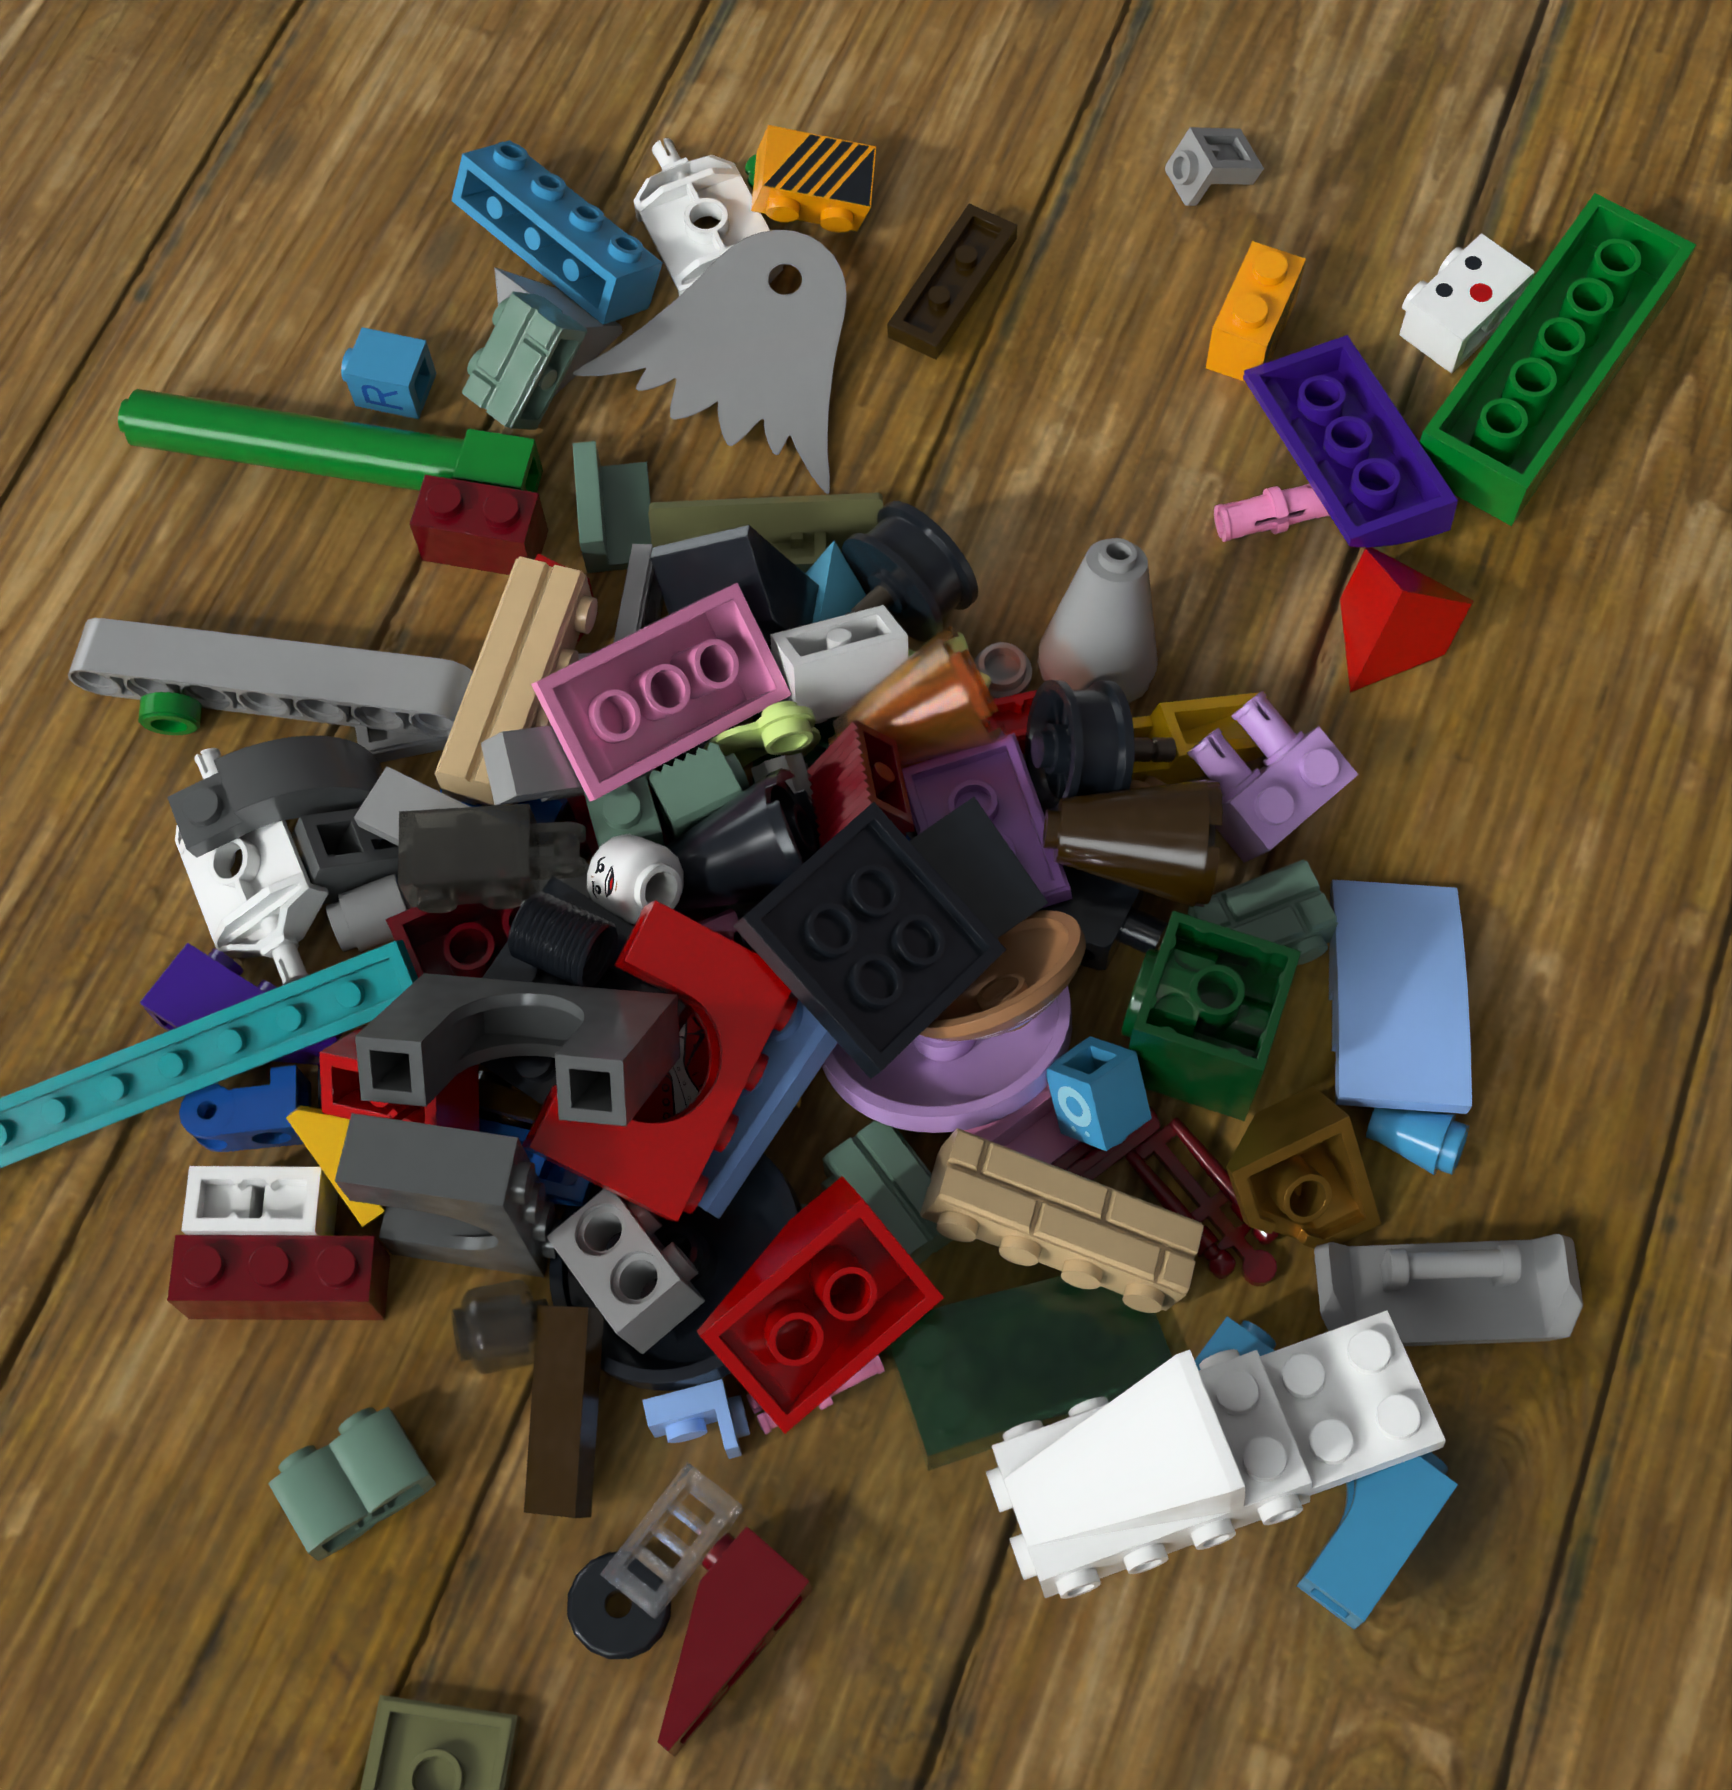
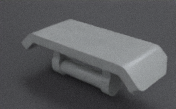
(1455, 1289)

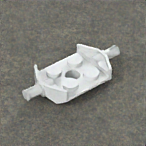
(685, 193)
(265, 903)

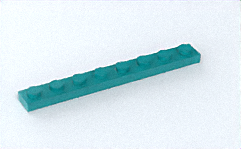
(203, 1052)

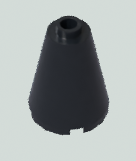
(747, 845)

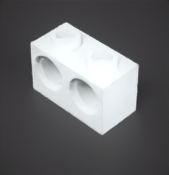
(259, 1201)

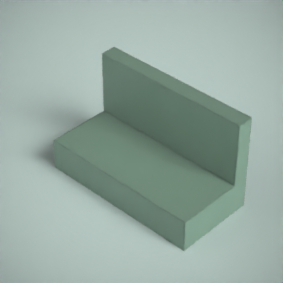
(610, 508)

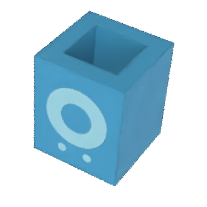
(1098, 1093)

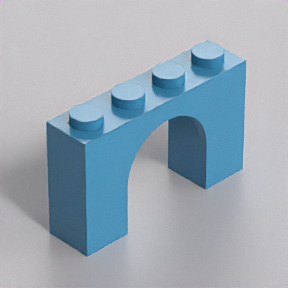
(1381, 1516)

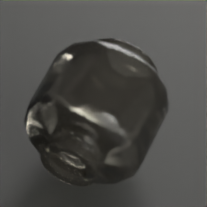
(497, 1326)

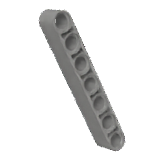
(271, 676)

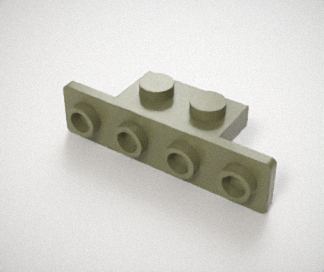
(793, 524)

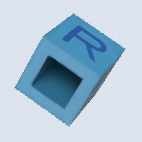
(389, 372)

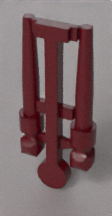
(1258, 1265)

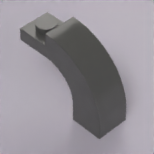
(273, 785)

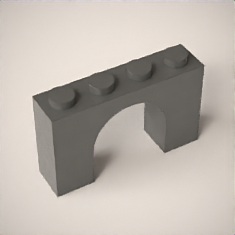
(604, 1041)
(450, 1194)

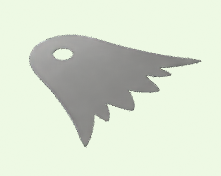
(748, 345)

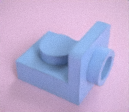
(686, 1412)

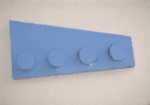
(792, 1064)

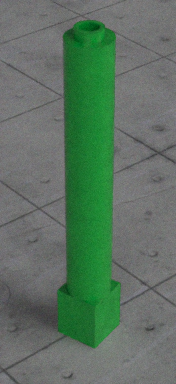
(325, 444)

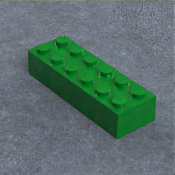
(1554, 357)

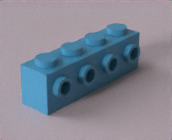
(556, 231)

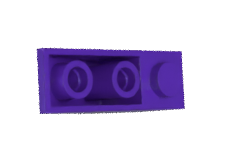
(204, 985)

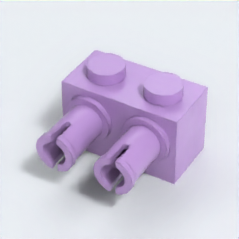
(1292, 784)

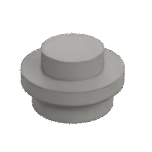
(1006, 667)

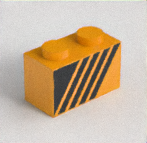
(813, 179)
(1255, 310)

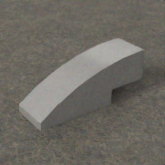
(530, 767)

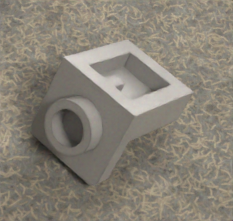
(1210, 158)

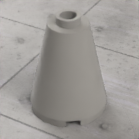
(1104, 623)

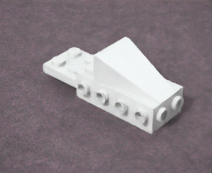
(1207, 1452)

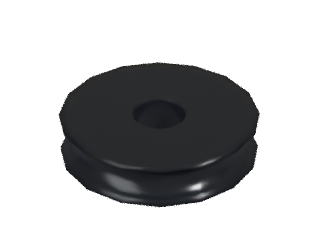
(597, 1629)

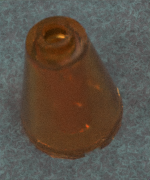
(929, 704)

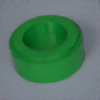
(169, 713)

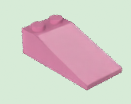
(661, 691)

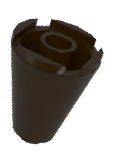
(1143, 838)

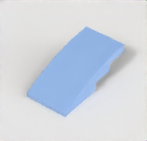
(1399, 998)

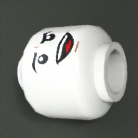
(632, 873)

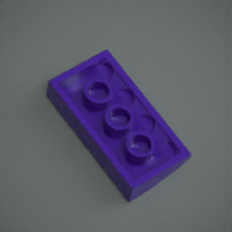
(1353, 445)

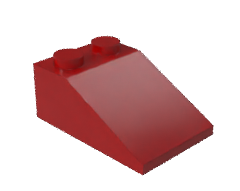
(817, 1305)

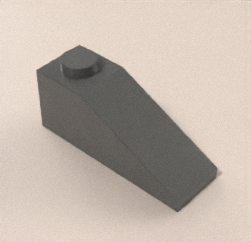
(342, 853)

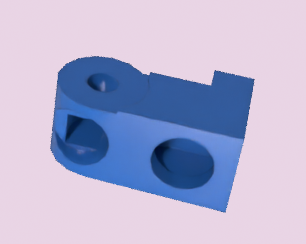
(247, 1115)

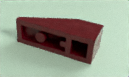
(732, 1620)

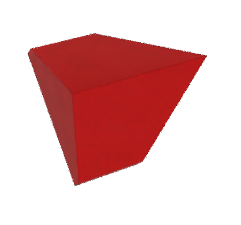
(1395, 618)

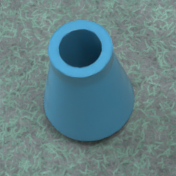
(1422, 1137)

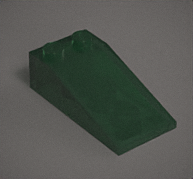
(1018, 1360)

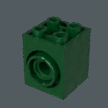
(1208, 1013)

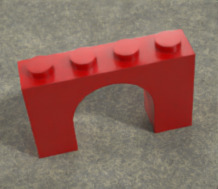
(738, 1007)

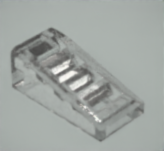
(669, 1503)

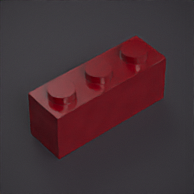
(279, 1277)

